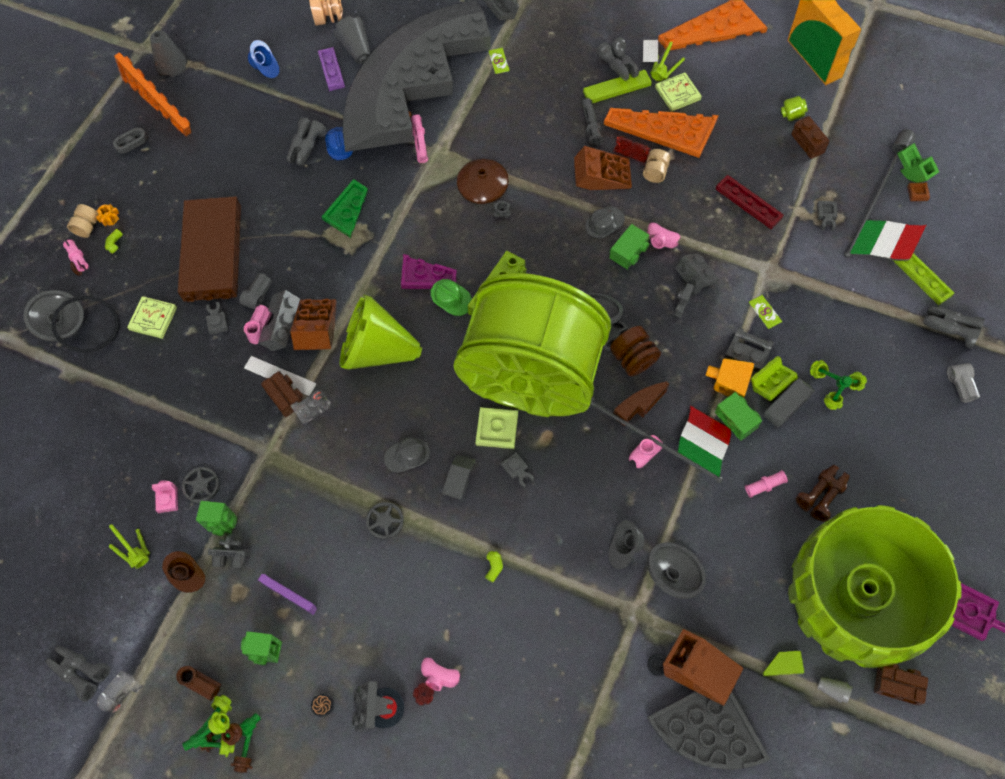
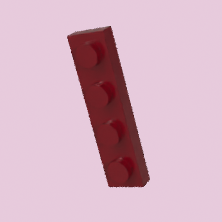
(749, 202)

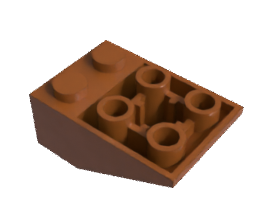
(601, 170)
(314, 324)
(702, 667)

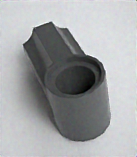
(255, 294)

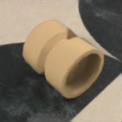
(656, 165)
(83, 221)

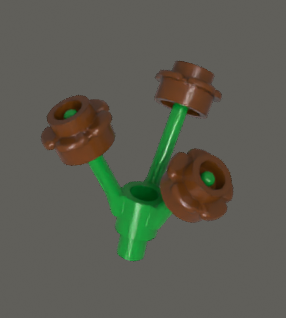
(233, 735)

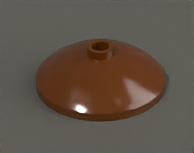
(485, 187)

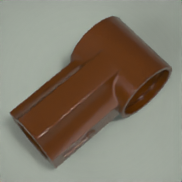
(199, 683)

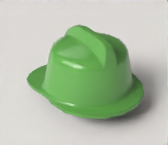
(451, 297)

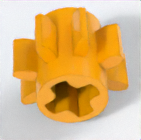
(107, 215)

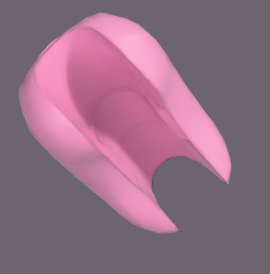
(662, 237)
(645, 452)
(438, 676)

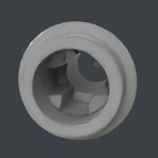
(836, 689)

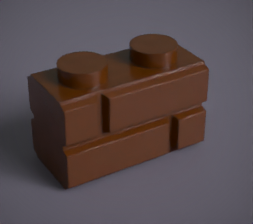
(810, 137)
(281, 392)
(901, 684)

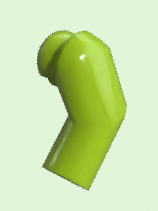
(111, 239)
(496, 565)

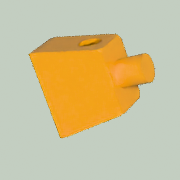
(731, 377)

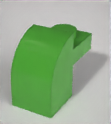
(915, 167)

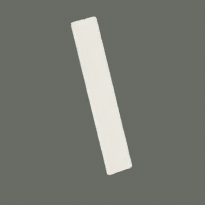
(267, 370)

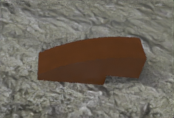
(641, 401)

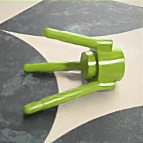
(659, 71)
(137, 557)

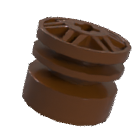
(635, 350)

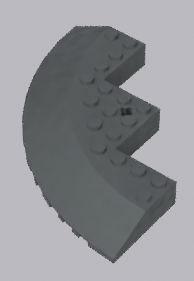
(409, 68)

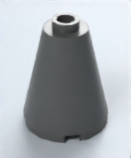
(353, 38)
(167, 55)

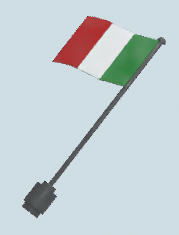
(887, 238)
(700, 444)

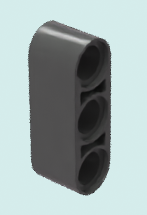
(788, 403)

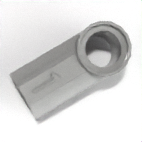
(962, 377)

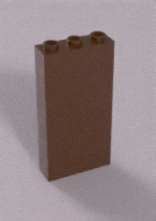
(209, 249)

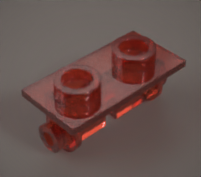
(630, 149)

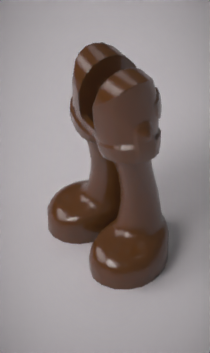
(834, 487)

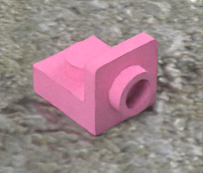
(166, 496)

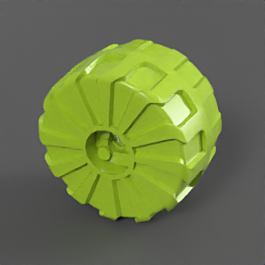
(903, 566)

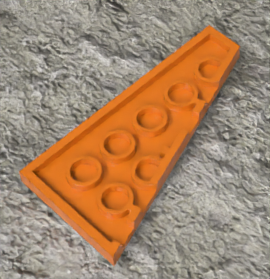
(716, 25)
(149, 94)
(668, 129)

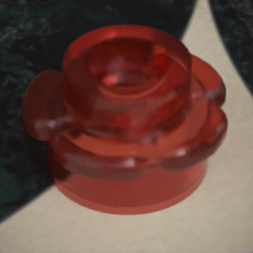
(417, 694)

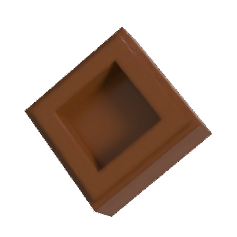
(918, 191)

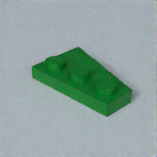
(346, 208)

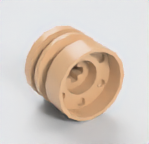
(324, 8)

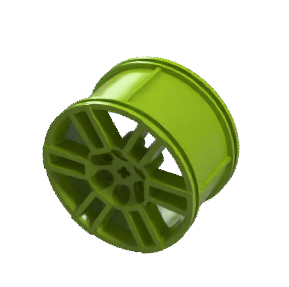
(533, 344)

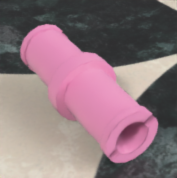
(75, 255)
(766, 484)

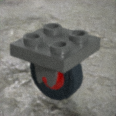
(376, 707)

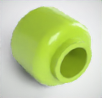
(794, 108)

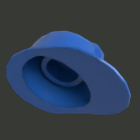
(262, 59)
(335, 144)

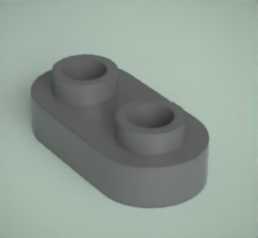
(130, 140)

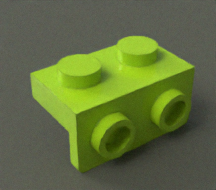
(773, 379)

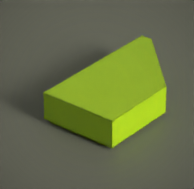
(785, 664)

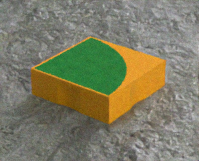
(824, 37)

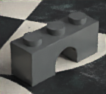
(277, 333)

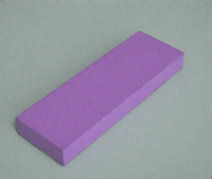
(331, 69)
(287, 593)

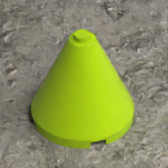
(376, 338)

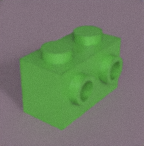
(629, 246)
(738, 416)
(216, 518)
(261, 647)

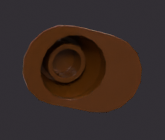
(183, 572)

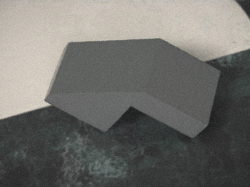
(458, 476)

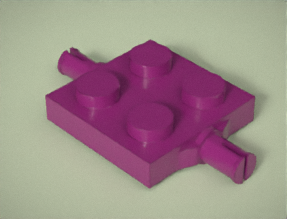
(976, 614)

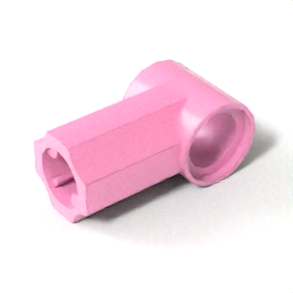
(258, 320)

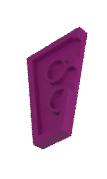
(422, 275)

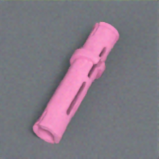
(418, 133)

